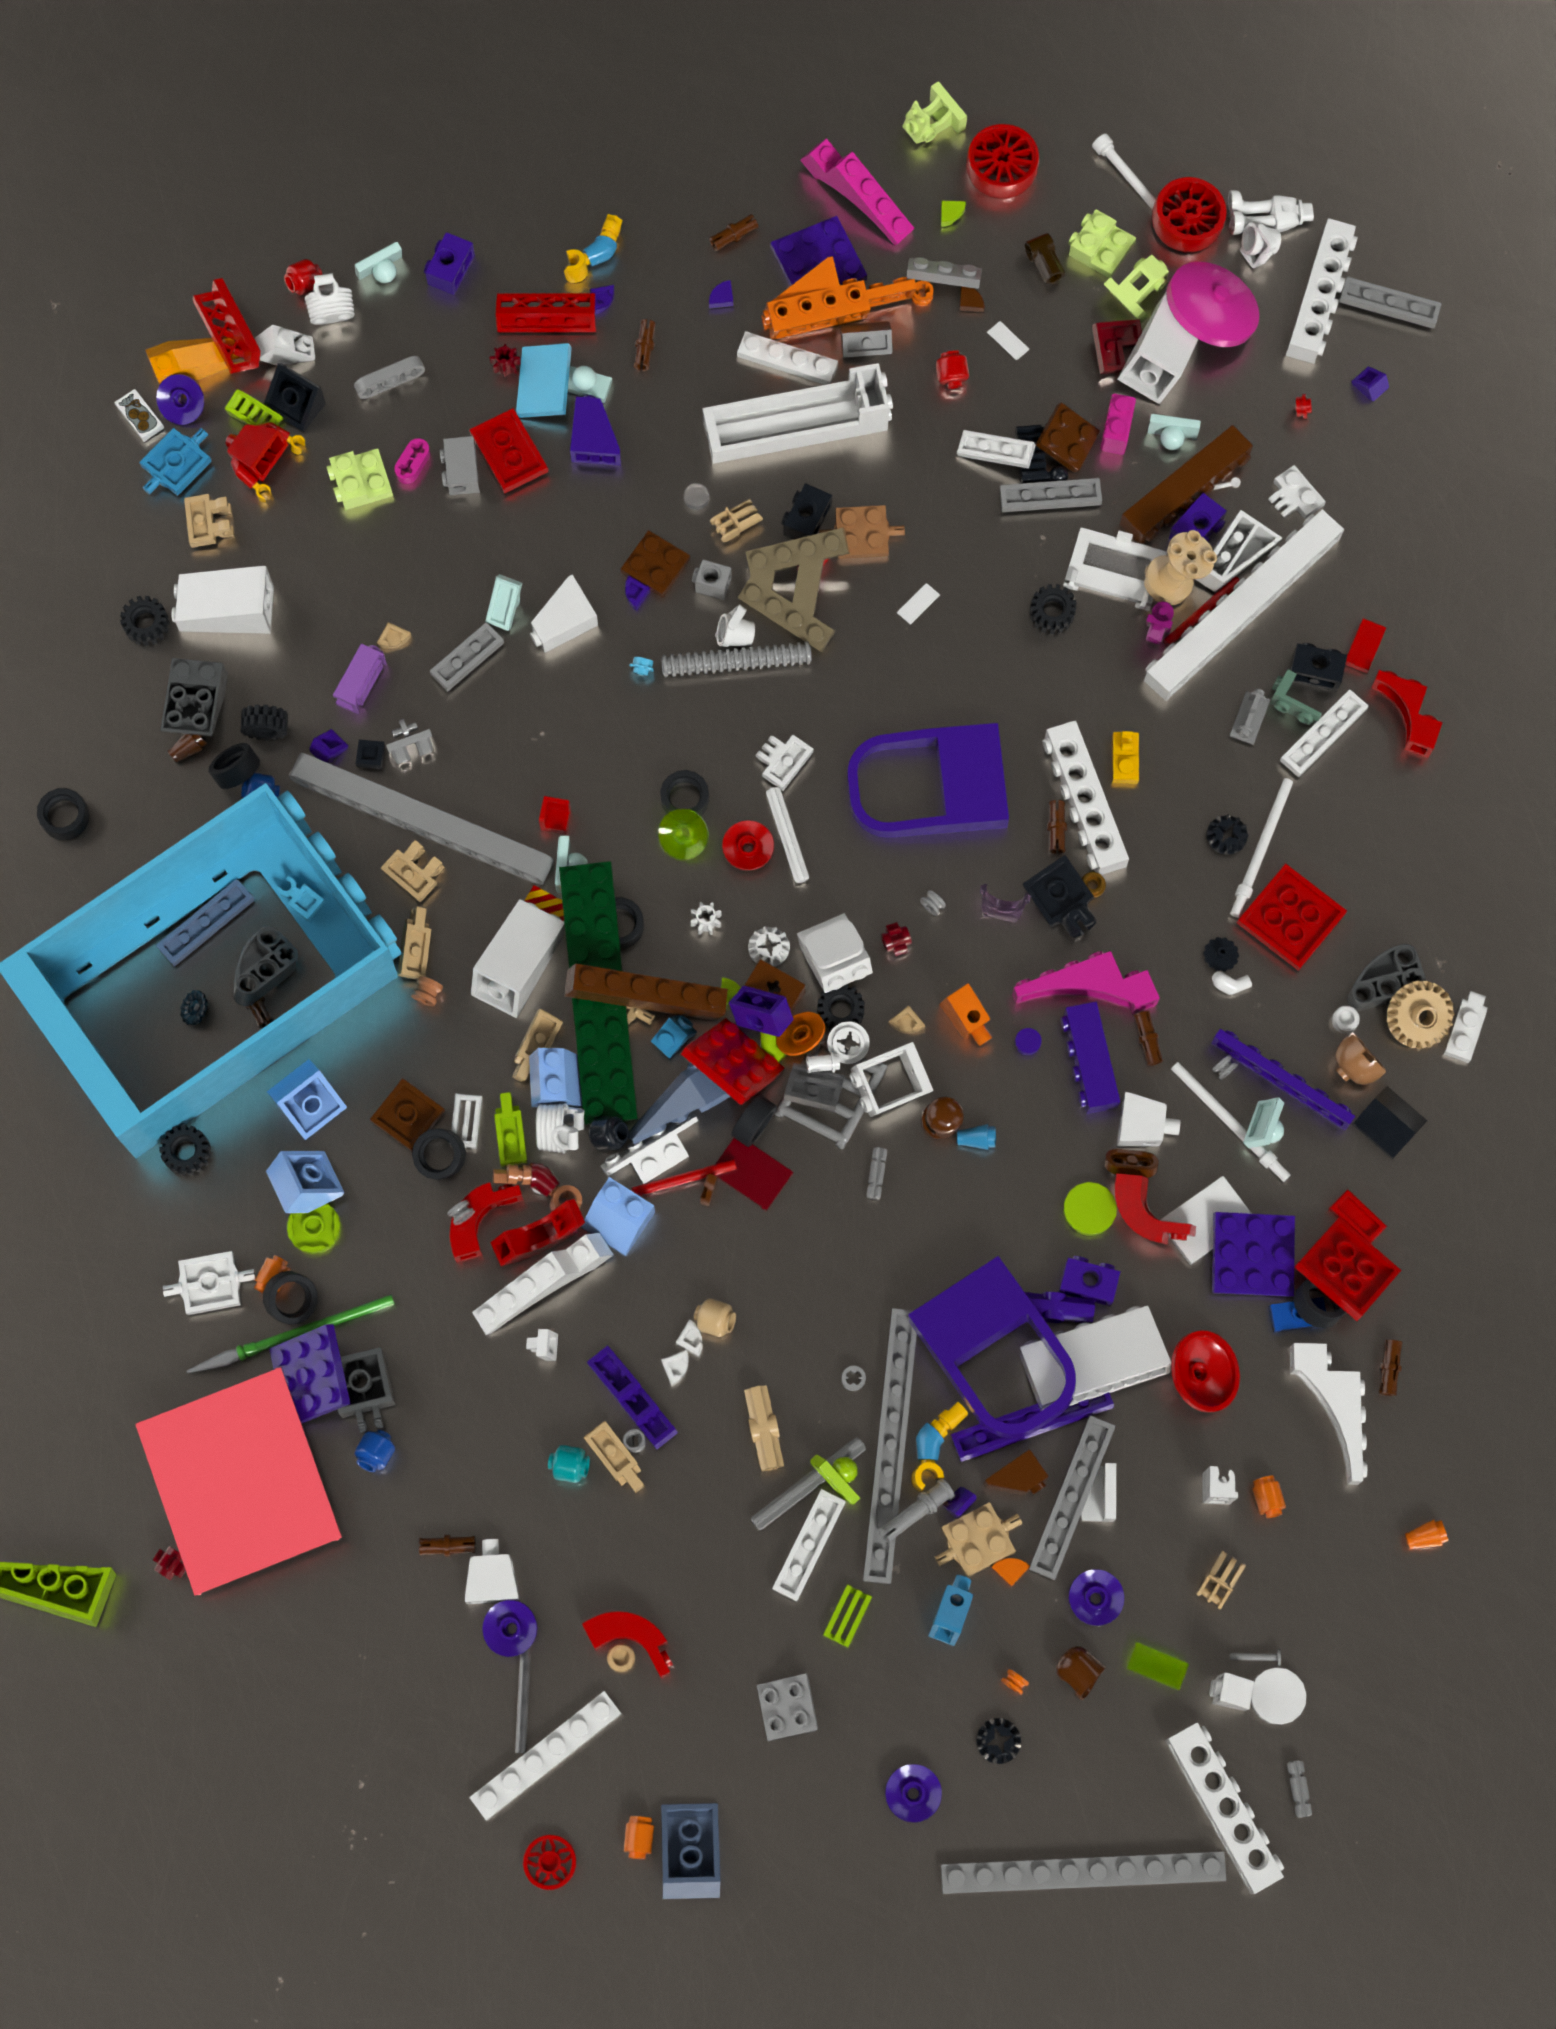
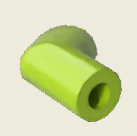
(768, 1044)

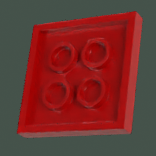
(1292, 917)
(733, 1061)
(1348, 1269)

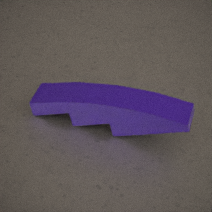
(632, 1397)

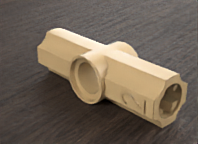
(763, 1428)

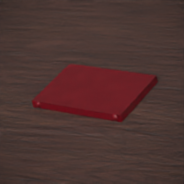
(757, 1173)

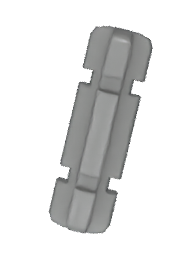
(876, 1173)
(1299, 1788)

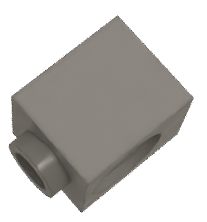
(714, 589)

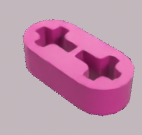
(407, 458)

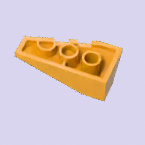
(188, 357)

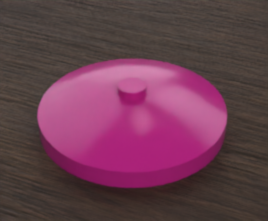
(1212, 304)

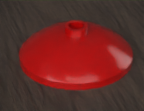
(1214, 1367)

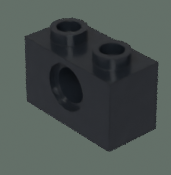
(807, 500)
(1328, 677)

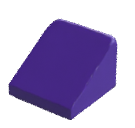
(1371, 383)
(328, 746)
(961, 1502)

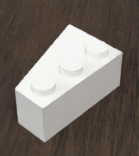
(1239, 548)

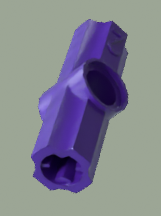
(1058, 1308)

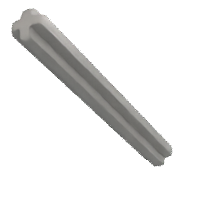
(803, 1487)

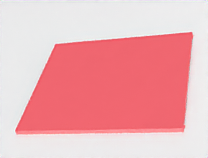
(238, 1481)

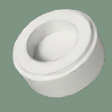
(1345, 1019)

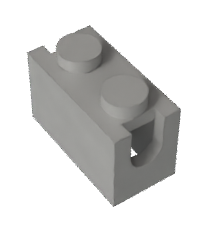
(461, 465)

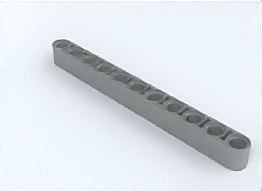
(421, 818)

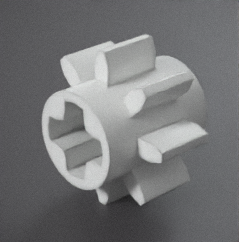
(700, 922)

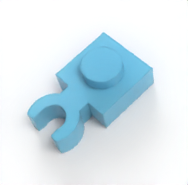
(303, 900)

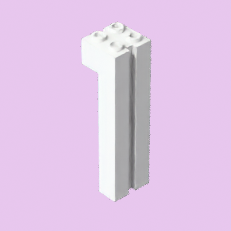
(800, 417)

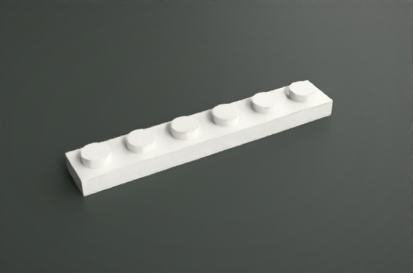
(545, 1756)

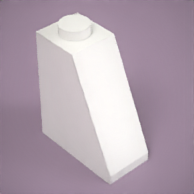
(563, 617)

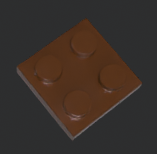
(1067, 437)
(655, 563)
(407, 1114)

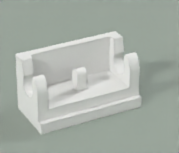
(1216, 1489)

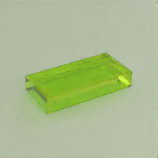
(1157, 1666)

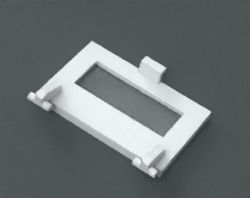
(1111, 566)

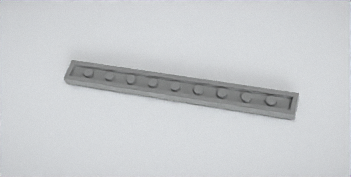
(890, 1446)
(1083, 1872)

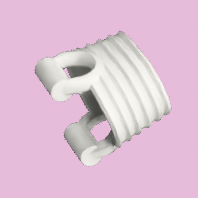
(329, 302)
(552, 1132)

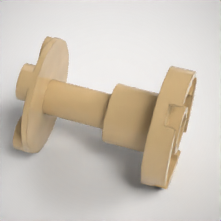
(1172, 576)

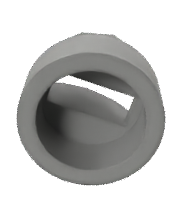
(628, 1440)

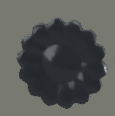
(1221, 954)
(194, 1007)

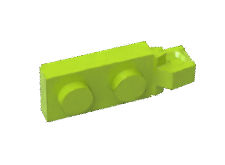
(510, 1132)

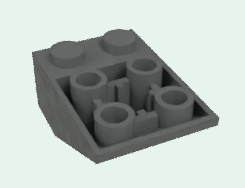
(194, 696)

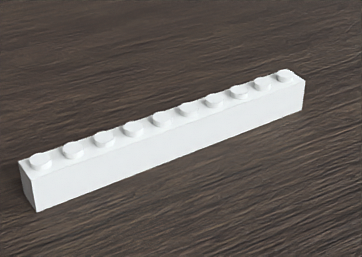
(1243, 605)

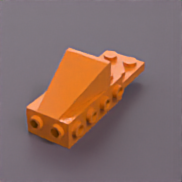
(821, 302)

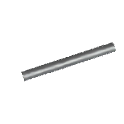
(523, 1702)

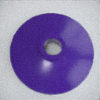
(170, 401)
(1106, 1587)
(496, 1628)
(928, 1788)

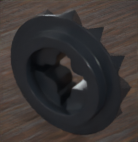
(1230, 845)
(993, 1753)

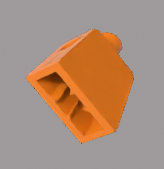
(964, 1004)

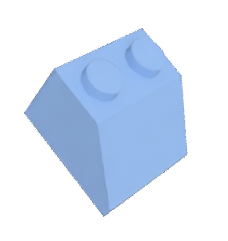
(555, 1077)
(307, 1099)
(303, 1180)
(618, 1216)

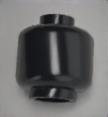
(608, 1133)

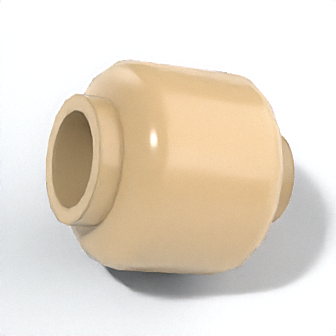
(715, 1317)

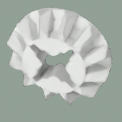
(776, 937)
(855, 1052)

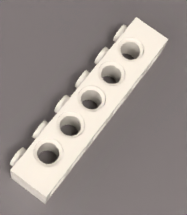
(1337, 236)
(1069, 737)
(1270, 1867)

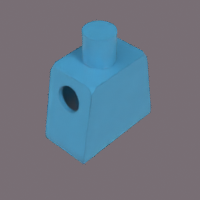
(951, 1618)

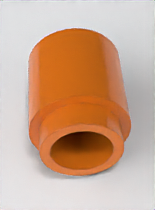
(269, 1269)
(1268, 1496)
(638, 1837)

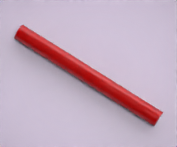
(1193, 619)
(684, 1178)

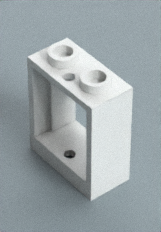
(915, 1072)

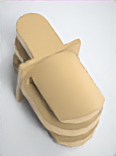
(739, 518)
(1219, 1582)

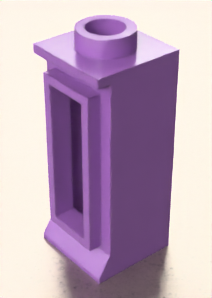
(359, 677)

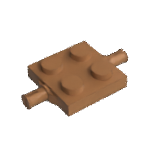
(865, 530)

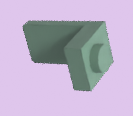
(1289, 705)

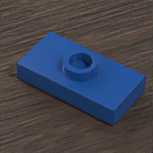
(1286, 1318)

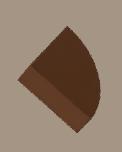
(971, 300)
(709, 1189)

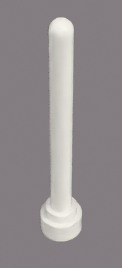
(1104, 146)

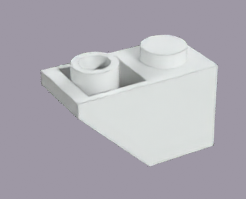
(284, 346)
(1231, 1691)

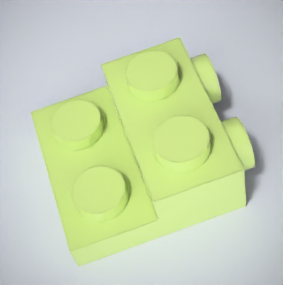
(1101, 244)
(359, 478)

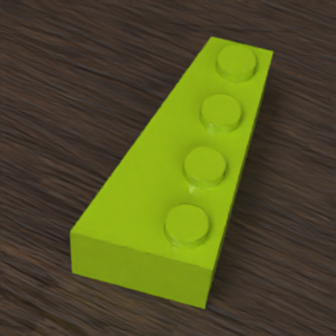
(60, 1590)

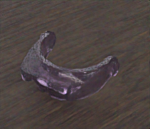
(1002, 909)

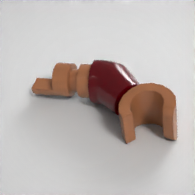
(540, 1178)

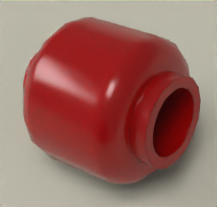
(300, 276)
(952, 369)

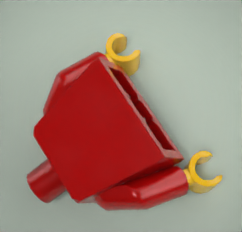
(257, 451)

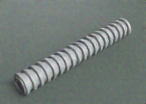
(736, 659)

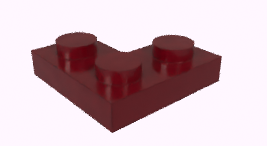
(1110, 340)

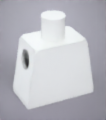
(1144, 1122)
(491, 1576)

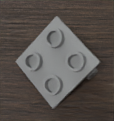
(787, 1707)

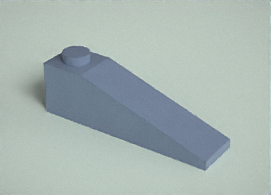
(685, 1094)

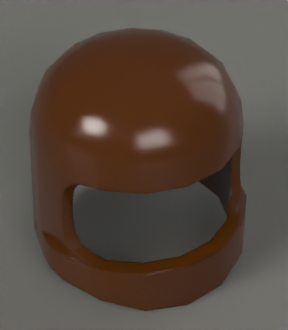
(943, 1116)
(1079, 1670)

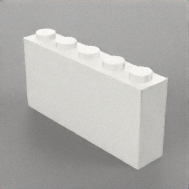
(1104, 1355)

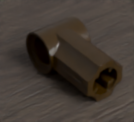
(1042, 252)

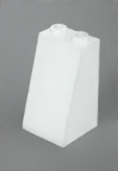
(1158, 355)
(224, 601)
(516, 958)

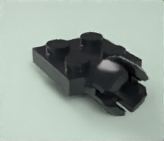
(1062, 896)

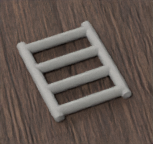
(853, 1116)

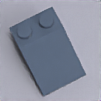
(690, 1851)

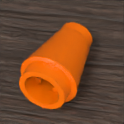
(1427, 1535)

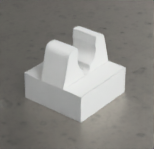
(544, 1345)

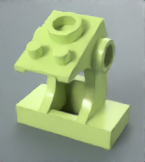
(942, 110)
(1129, 296)

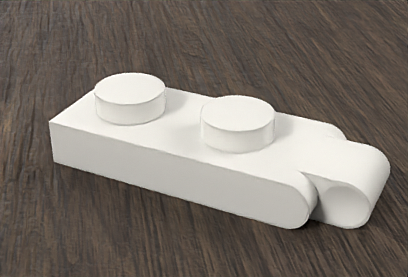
(1466, 1027)

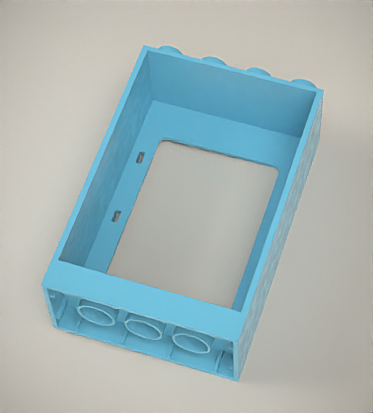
(251, 835)

